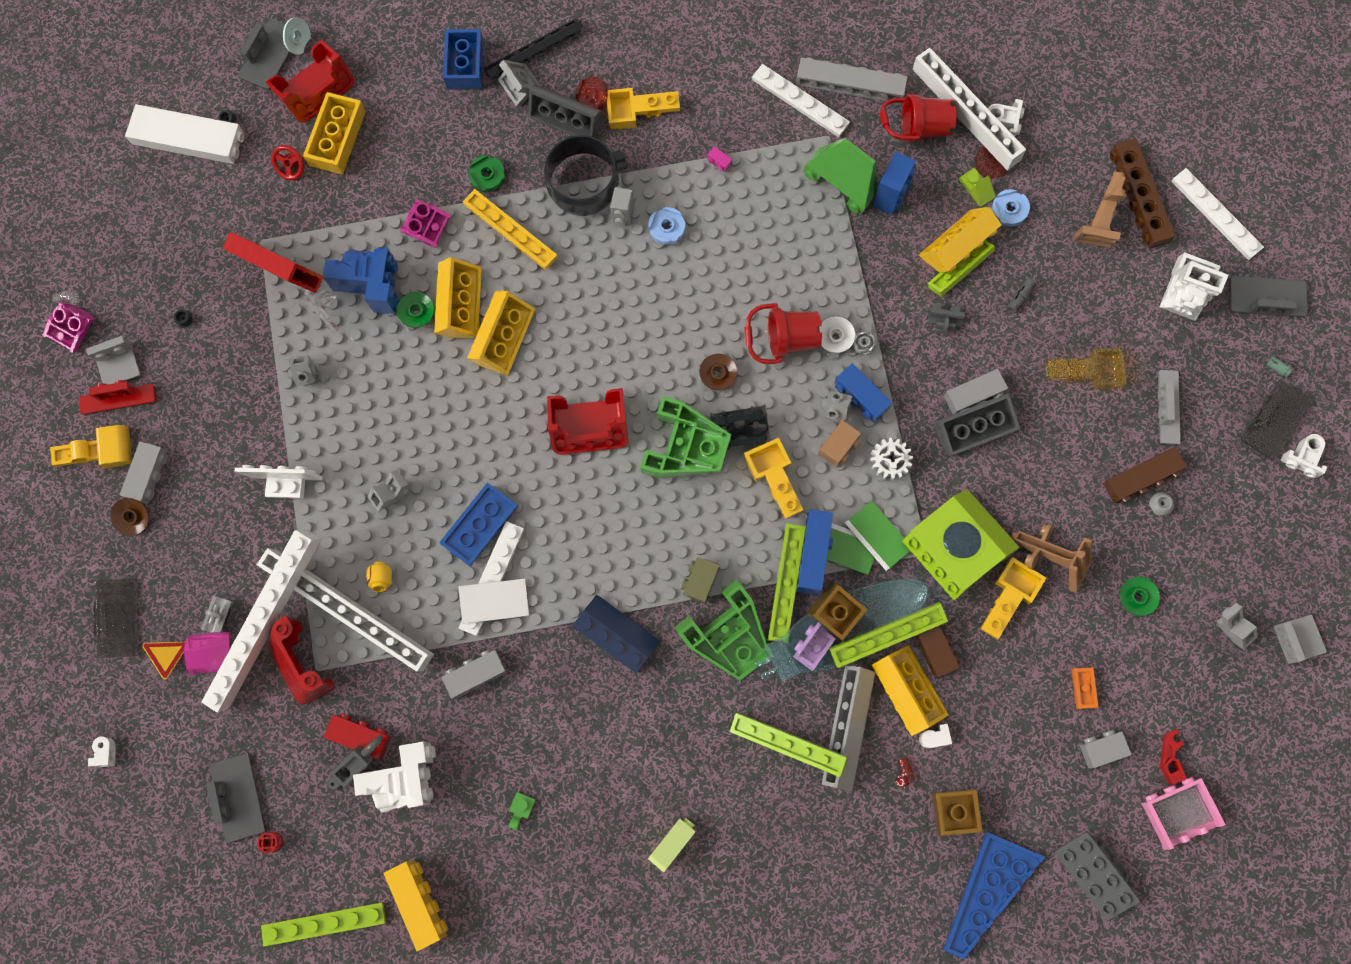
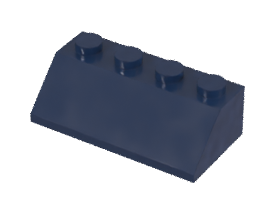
(616, 633)

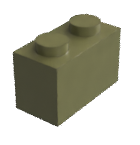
(700, 580)

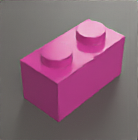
(719, 159)

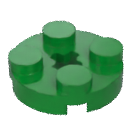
(488, 164)

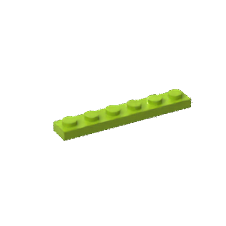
(786, 581)
(888, 635)
(789, 744)
(323, 924)

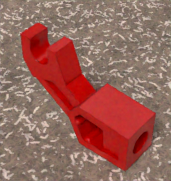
(1168, 756)

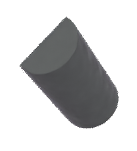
(563, 112)
(977, 425)

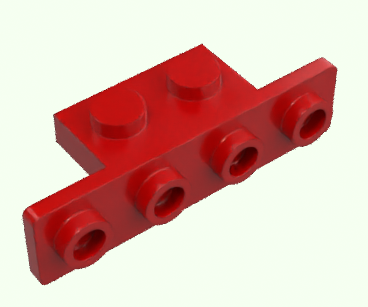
(116, 396)

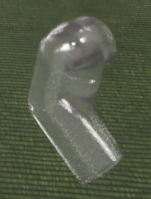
(67, 295)

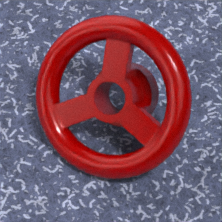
(289, 161)

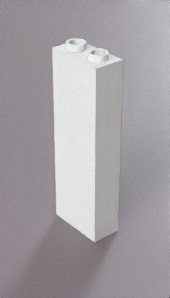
(185, 134)

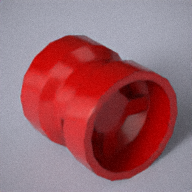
(274, 842)

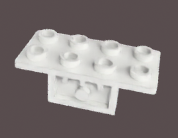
(281, 481)

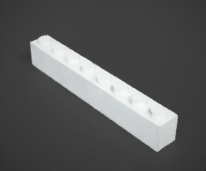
(969, 109)

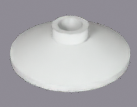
(840, 327)

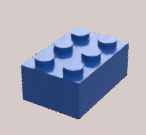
(463, 59)
(895, 183)

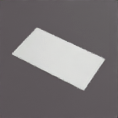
(493, 601)

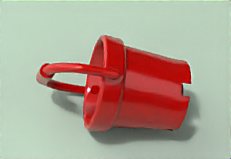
(922, 117)
(787, 332)

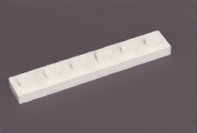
(800, 100)
(1217, 214)
(497, 565)

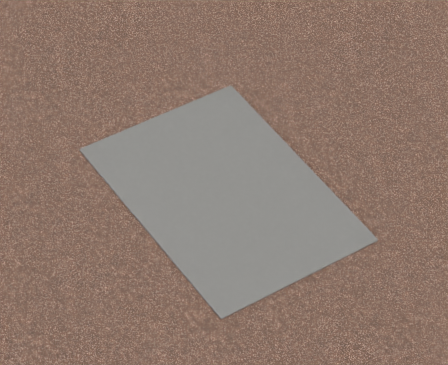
(604, 319)

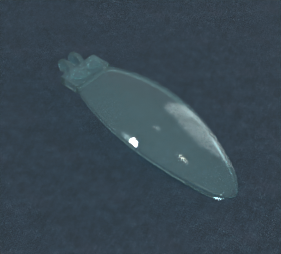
(885, 604)

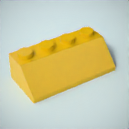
(961, 239)
(457, 299)
(501, 332)
(910, 690)

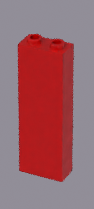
(273, 262)

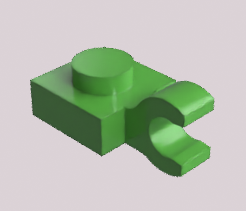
(521, 807)

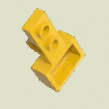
(625, 107)
(110, 449)
(769, 462)
(1018, 585)

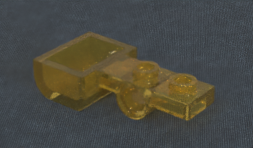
(1104, 366)

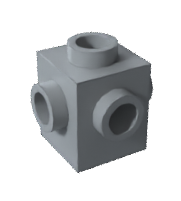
(302, 370)
(836, 406)

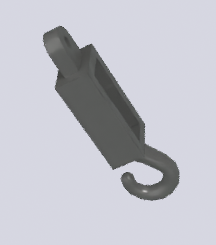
(355, 762)

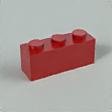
(353, 734)

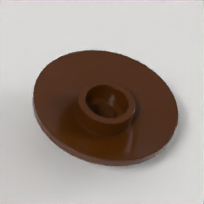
(719, 363)
(122, 519)

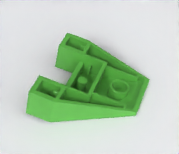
(847, 170)
(694, 446)
(732, 639)

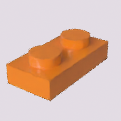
(1084, 688)

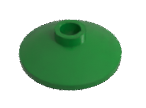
(412, 302)
(1146, 589)

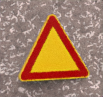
(164, 655)

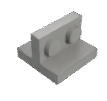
(516, 81)

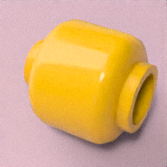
(379, 576)

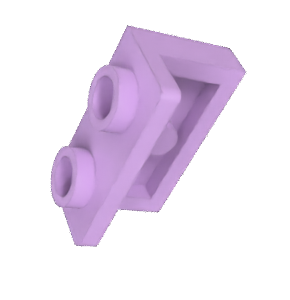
(814, 647)

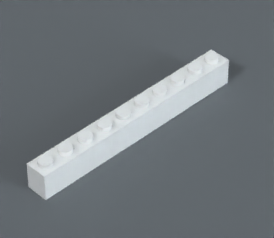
(355, 616)
(261, 619)

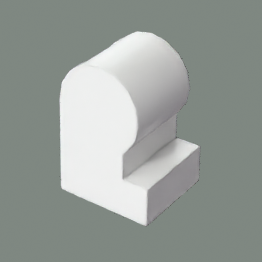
(935, 739)
(103, 752)

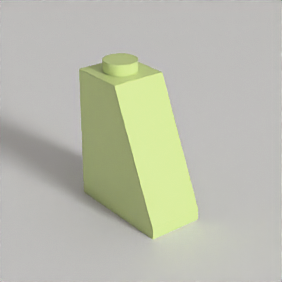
(672, 844)

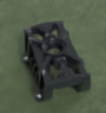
(743, 434)

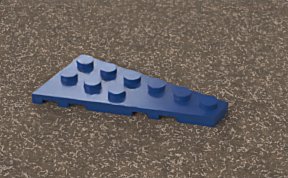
(993, 883)

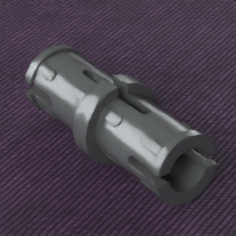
(1021, 295)

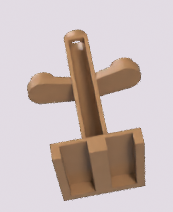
(1099, 231)
(1076, 561)

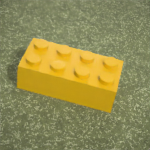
(334, 133)
(416, 904)

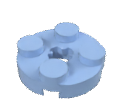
(1014, 199)
(671, 235)

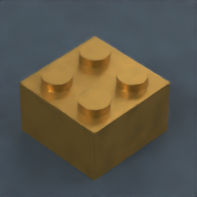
(837, 610)
(957, 812)

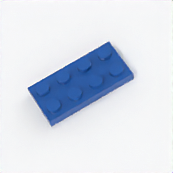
(478, 524)

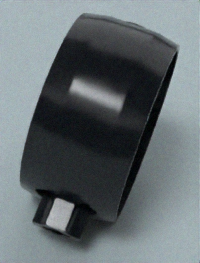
(583, 145)

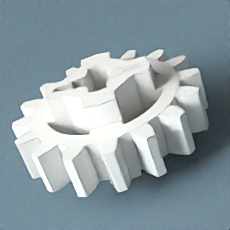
(882, 459)

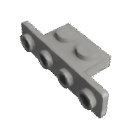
(1169, 407)

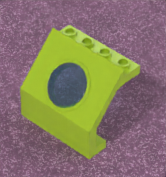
(959, 543)

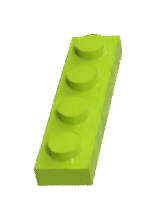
(947, 280)

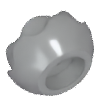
(866, 337)
(1157, 508)

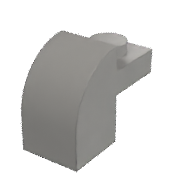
(389, 492)
(1237, 627)

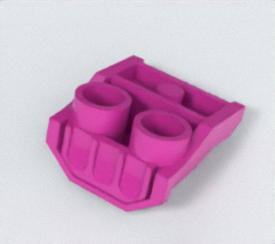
(425, 223)
(68, 326)
(206, 651)

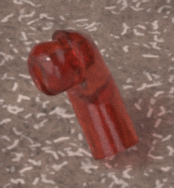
(906, 773)

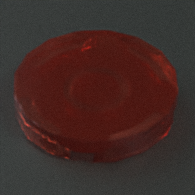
(592, 92)
(988, 165)

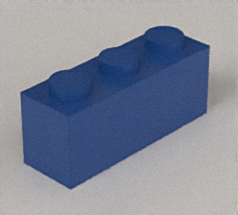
(863, 392)

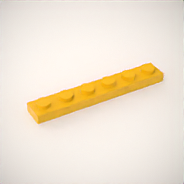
(510, 229)

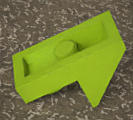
(978, 187)

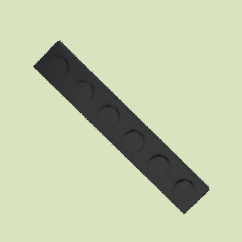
(539, 45)

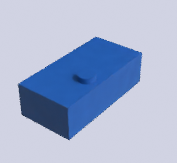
(814, 552)

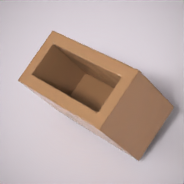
(839, 444)

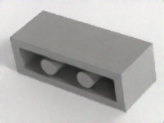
(976, 391)
(144, 472)
(473, 674)

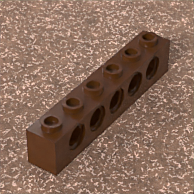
(1144, 184)

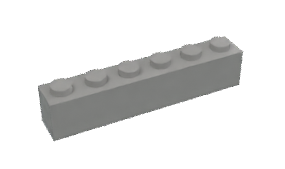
(850, 80)
(850, 723)

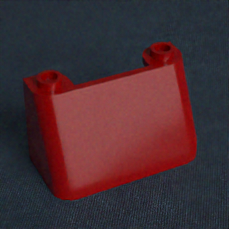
(307, 90)
(587, 425)
(303, 685)

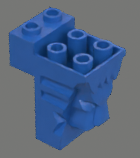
(366, 274)

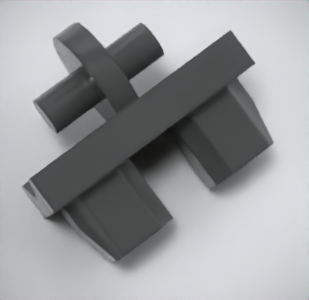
(946, 318)

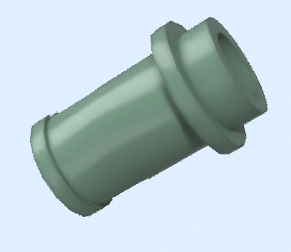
(1279, 366)

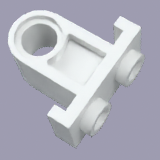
(1009, 115)
(1305, 457)

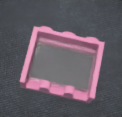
(1182, 812)

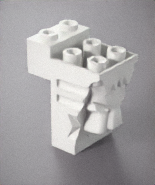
(1192, 286)
(403, 784)

